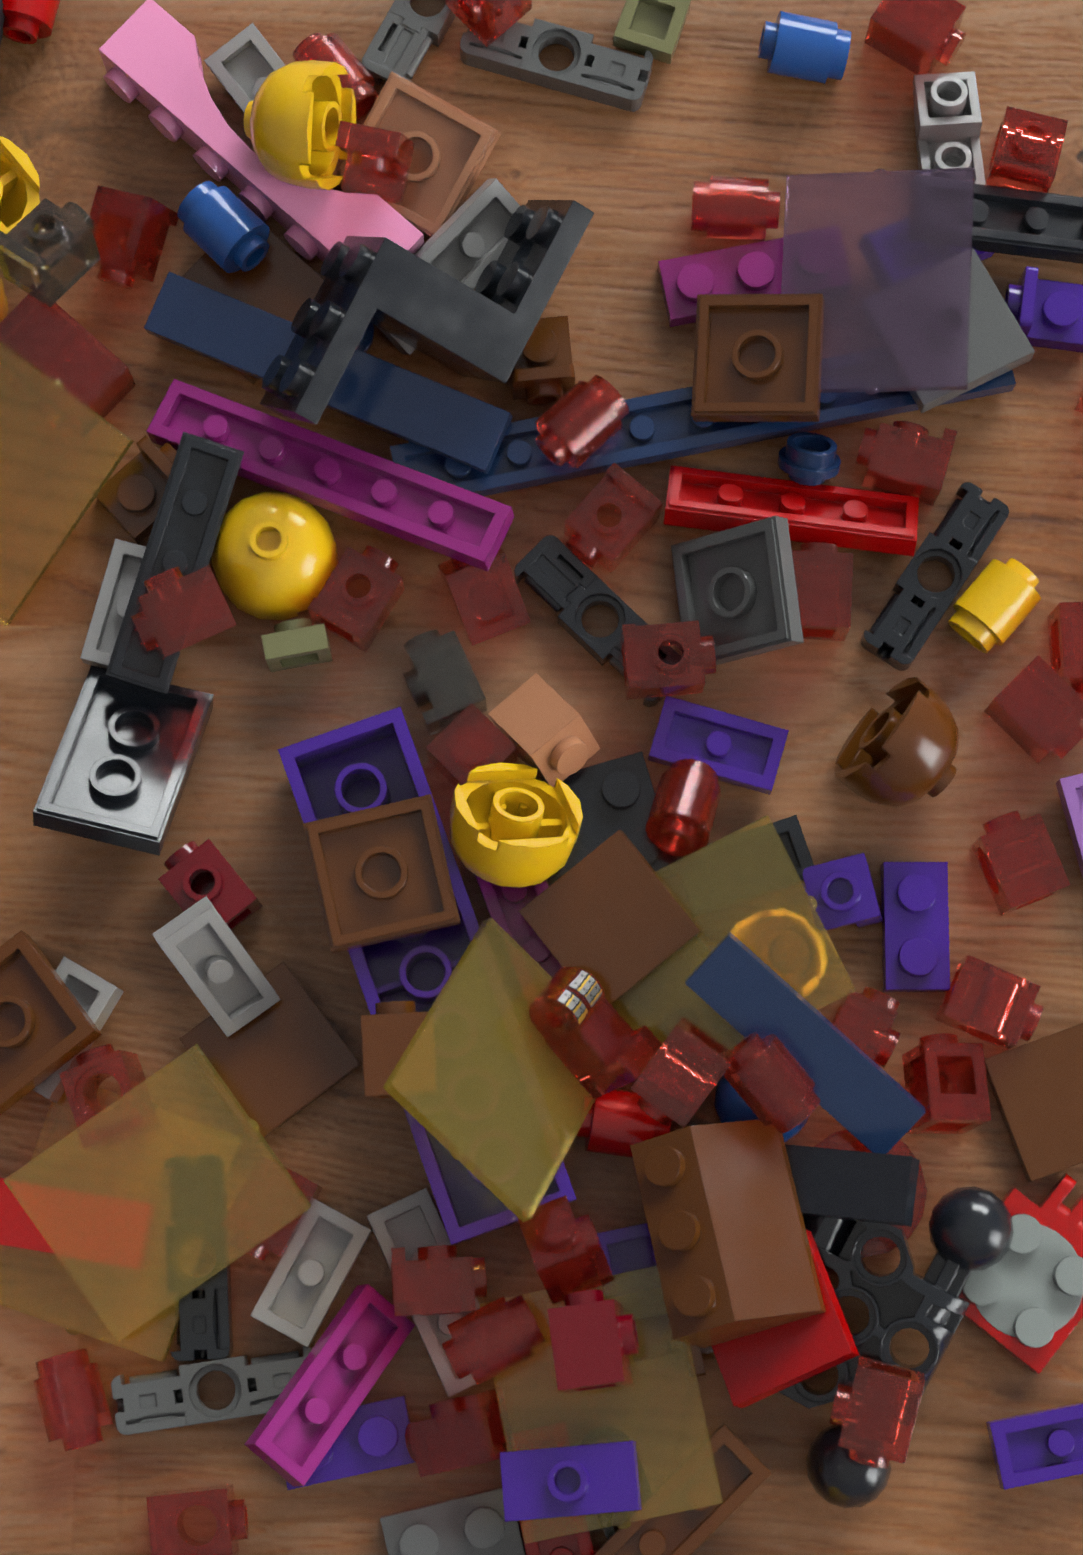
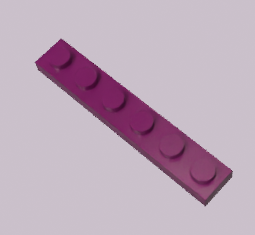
(339, 476)

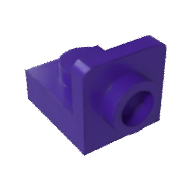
(1047, 311)
(843, 892)

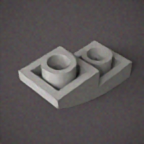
(948, 122)

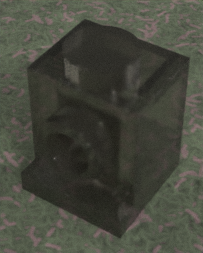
(49, 250)
(441, 678)

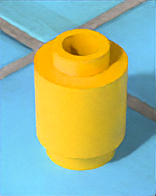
(995, 604)

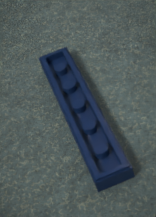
(367, 391)

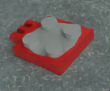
(1036, 1289)

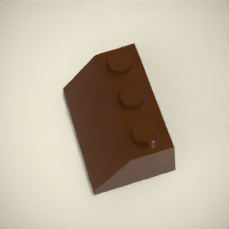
(726, 1231)

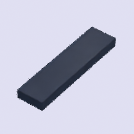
(844, 1077)

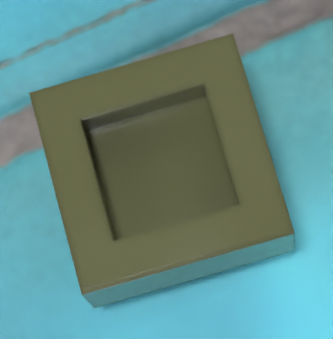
(651, 27)
(296, 645)

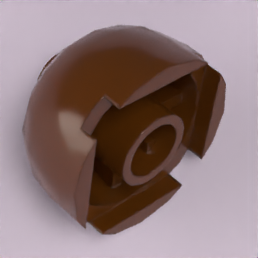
(903, 749)

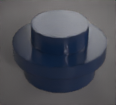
(809, 458)

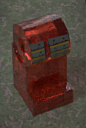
(590, 1033)

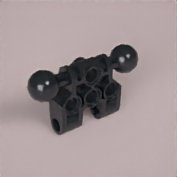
(969, 1234)

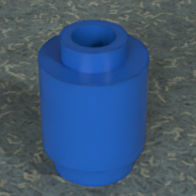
(804, 47)
(224, 227)

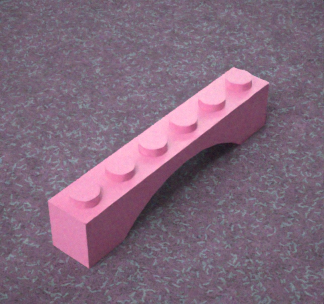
(162, 69)

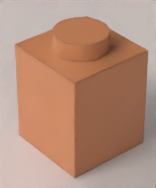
(545, 730)

